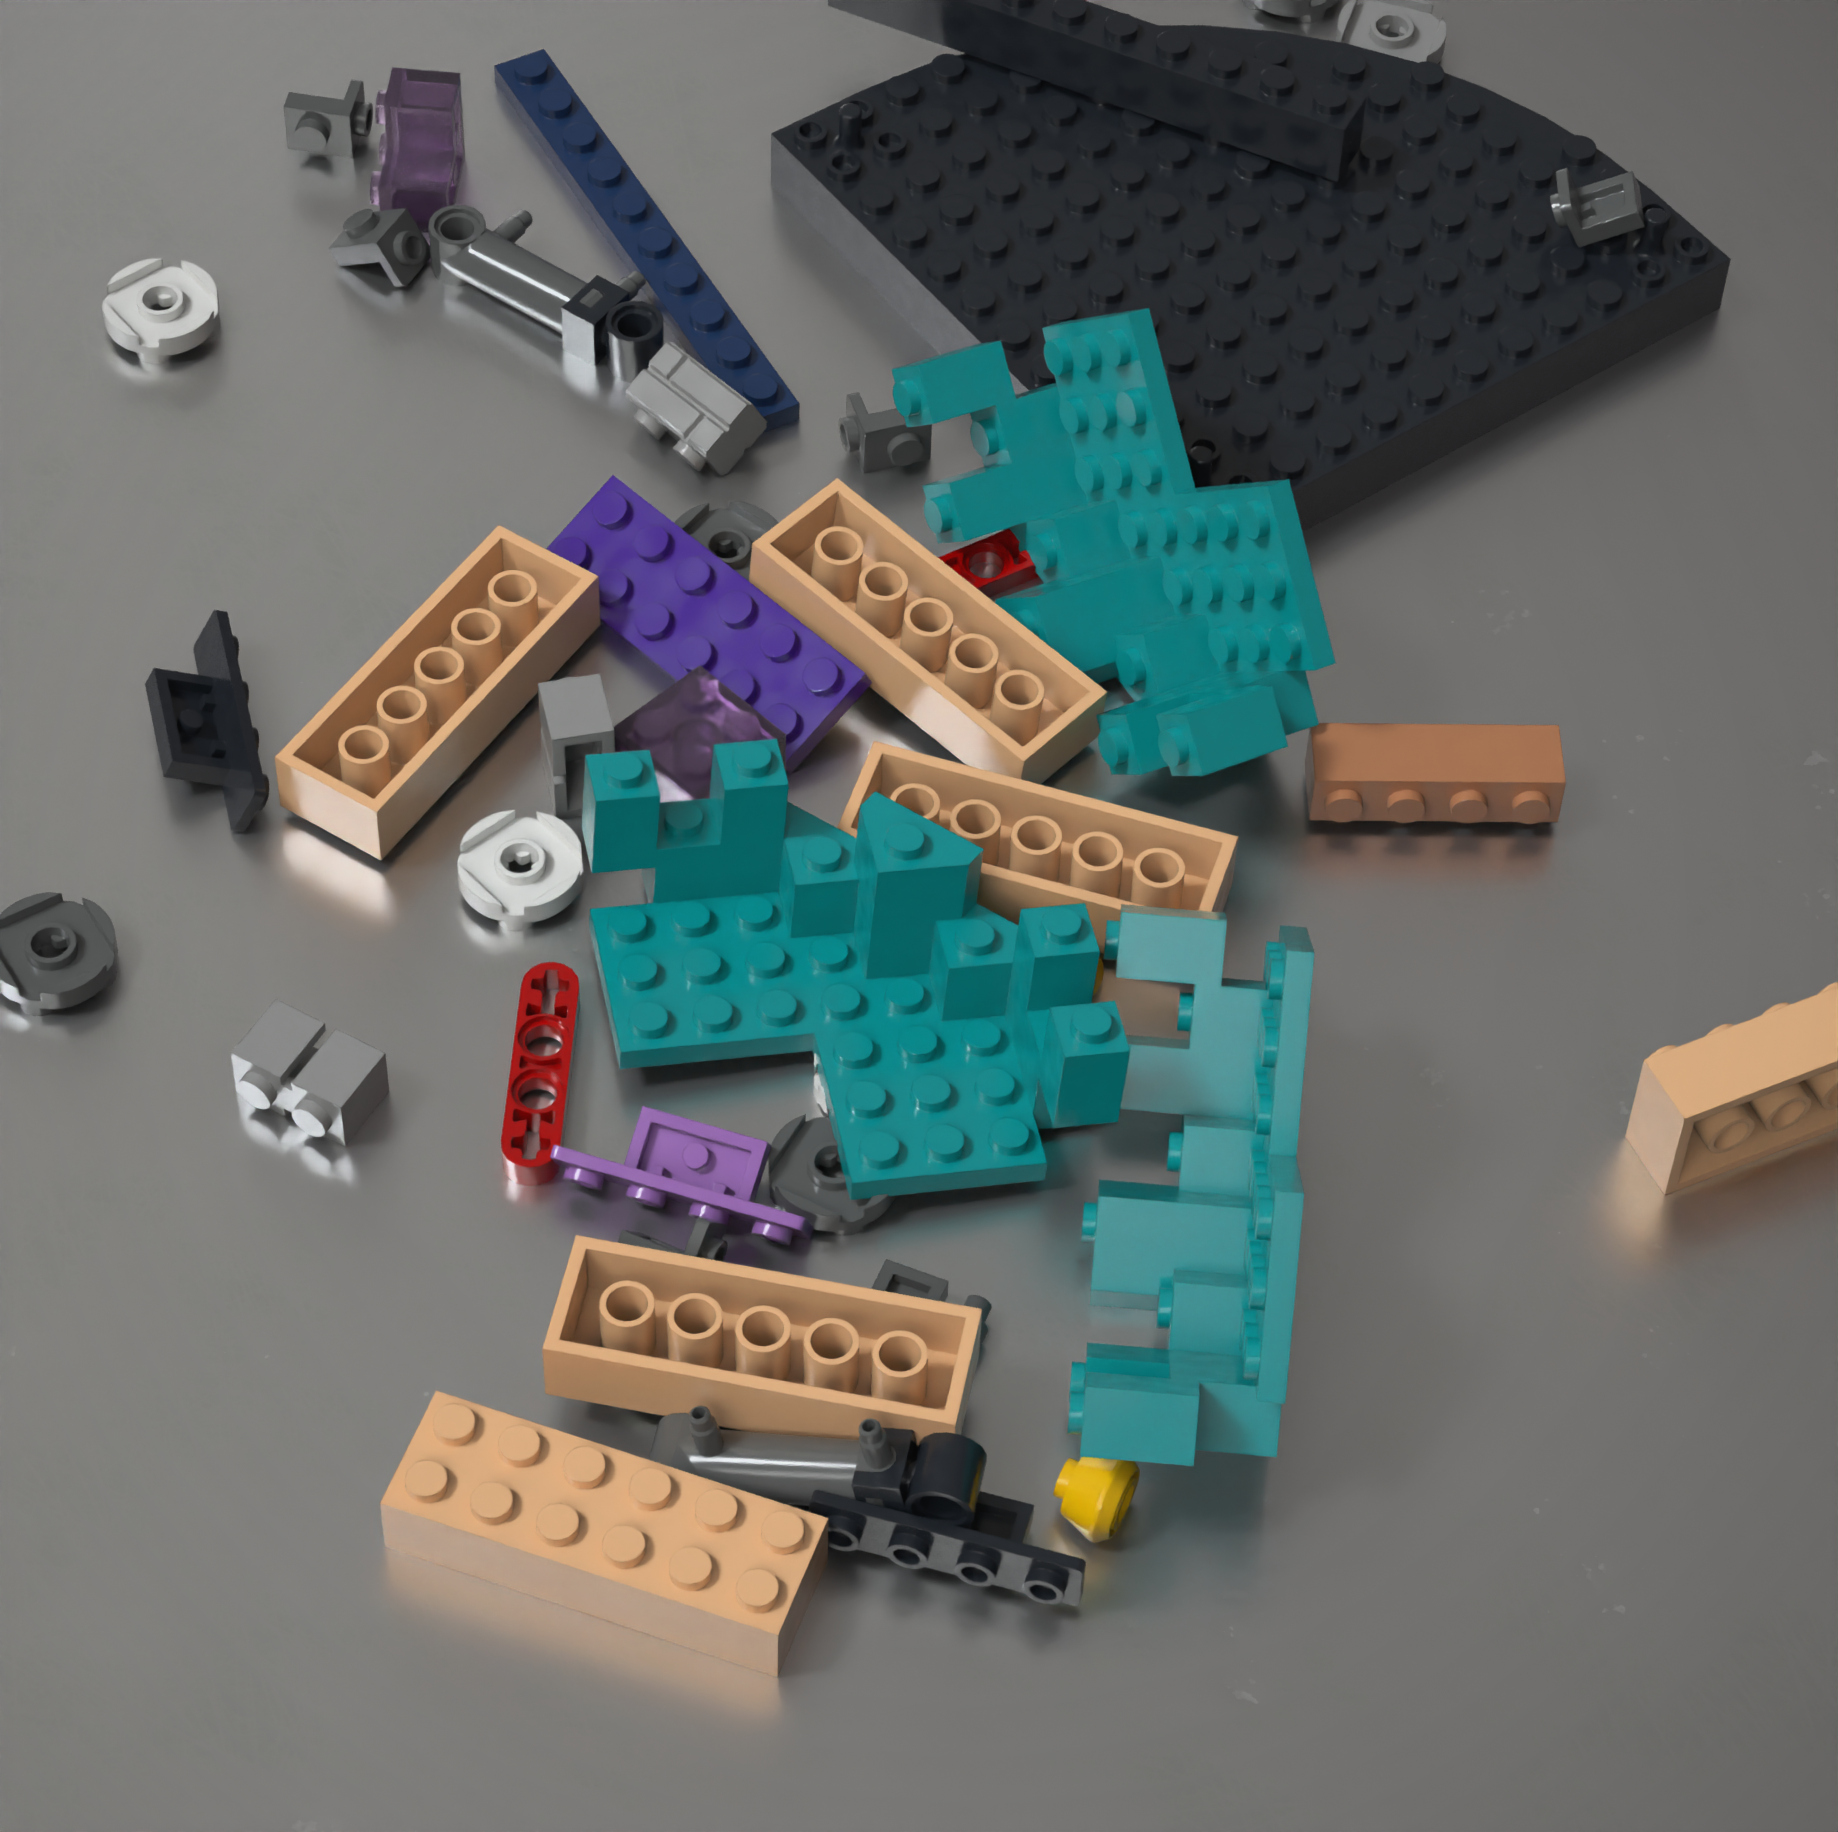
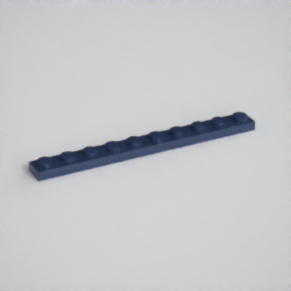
(642, 234)

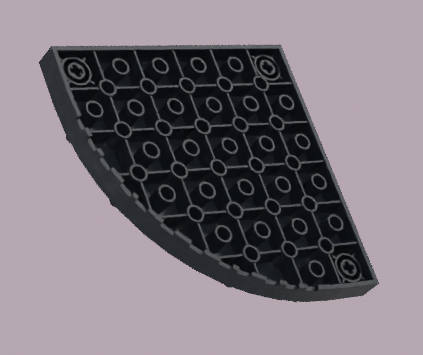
(1292, 311)

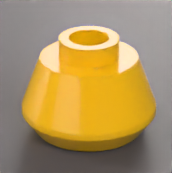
(1096, 1494)

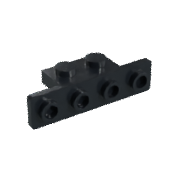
(207, 726)
(982, 1554)

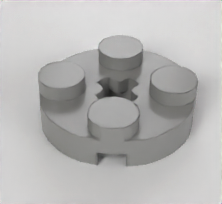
(1418, 30)

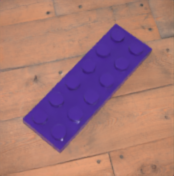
(695, 610)

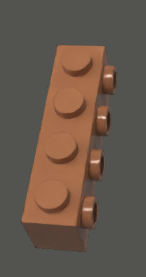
(1434, 772)

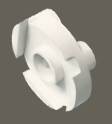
(165, 332)
(524, 897)

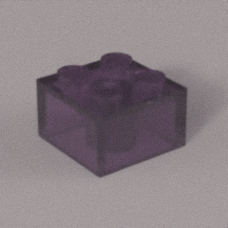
(683, 727)

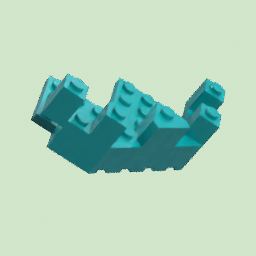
(1146, 580)
(784, 935)
(1226, 1240)

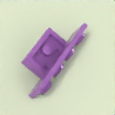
(691, 1165)

